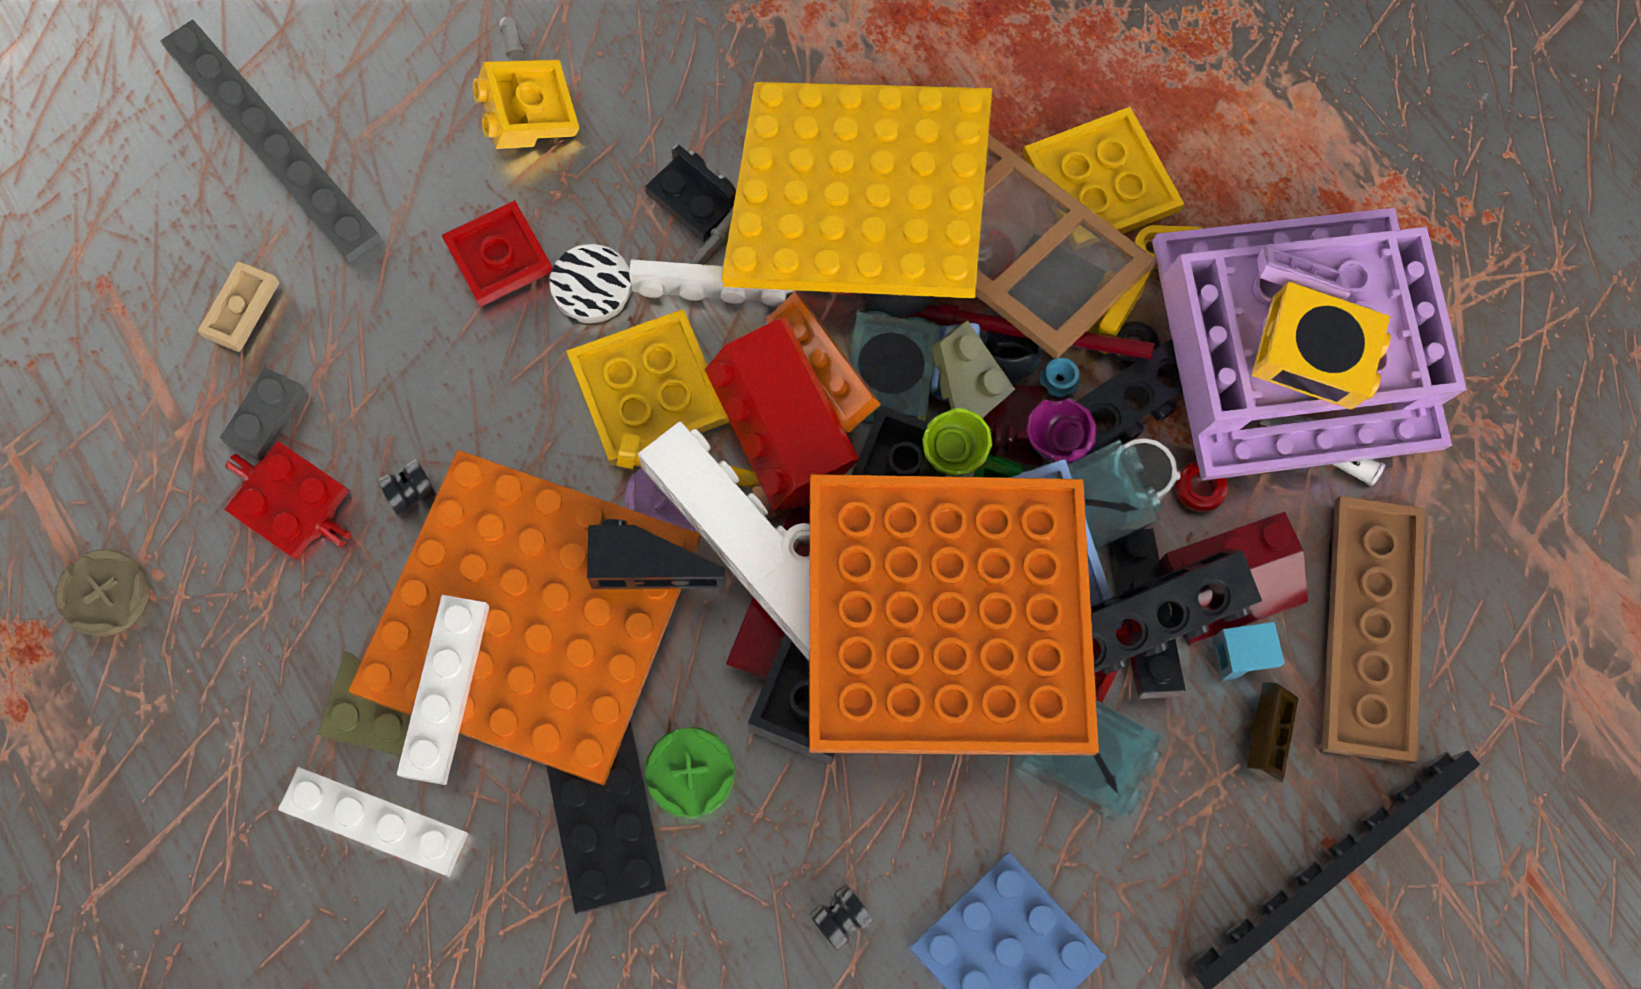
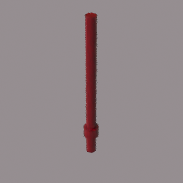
(950, 314)

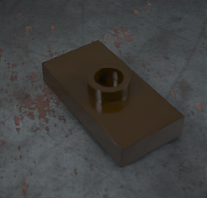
(1272, 732)

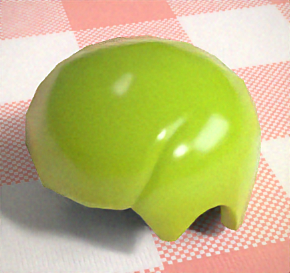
(957, 442)

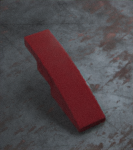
(759, 633)

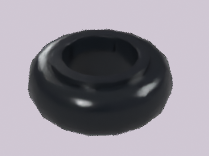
(1135, 330)

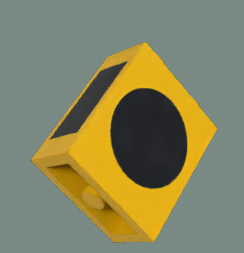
(1322, 346)

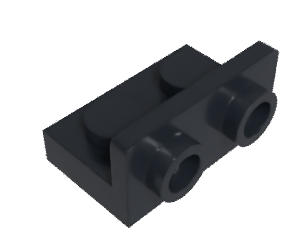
(692, 192)

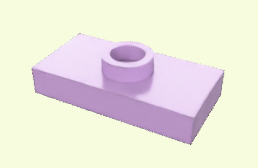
(1284, 267)

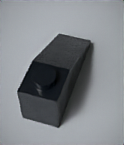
(636, 559)

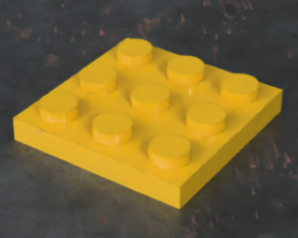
(1109, 170)
(646, 382)

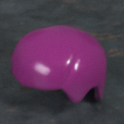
(1061, 430)

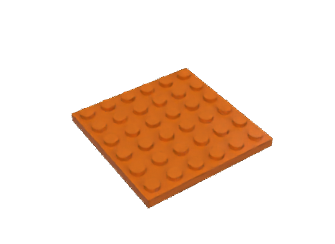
(950, 616)
(554, 655)

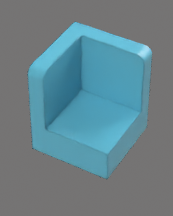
(1247, 650)

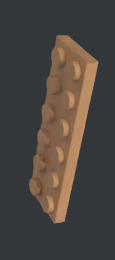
(1374, 631)

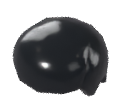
(1014, 355)

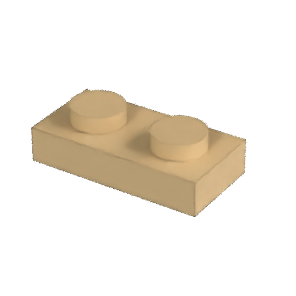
(238, 306)

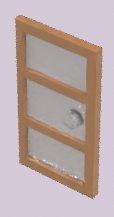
(1047, 255)

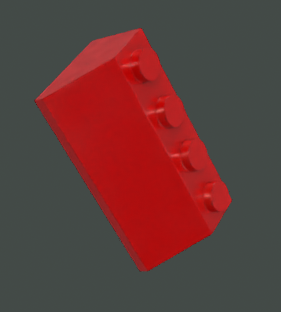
(780, 413)

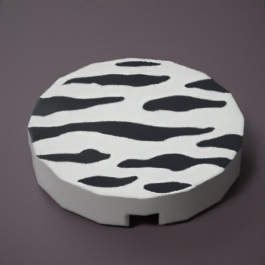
(590, 283)

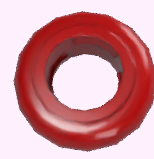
(1194, 501)

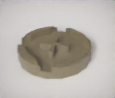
(102, 593)

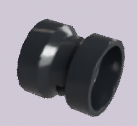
(407, 487)
(841, 917)

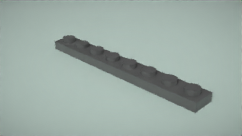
(271, 141)

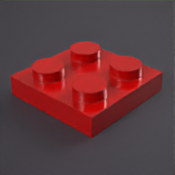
(497, 253)

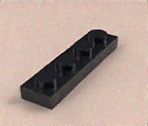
(1135, 563)

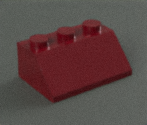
(1274, 561)

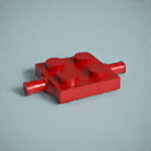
(287, 500)

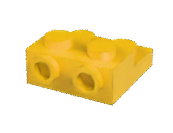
(524, 102)

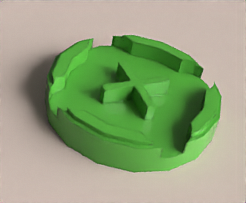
(689, 772)

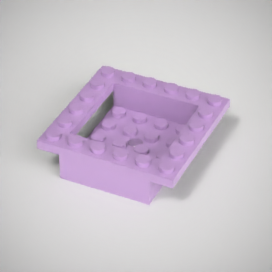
(1218, 319)

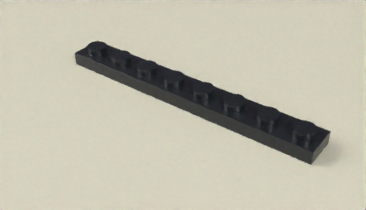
(1317, 880)

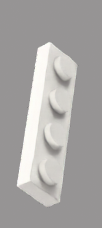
(694, 283)
(443, 690)
(373, 821)

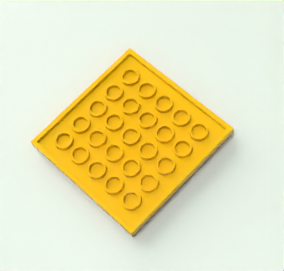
(860, 190)

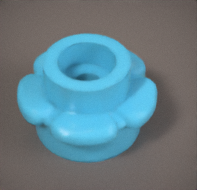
(1064, 368)

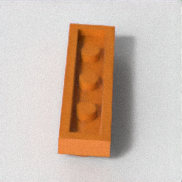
(839, 379)

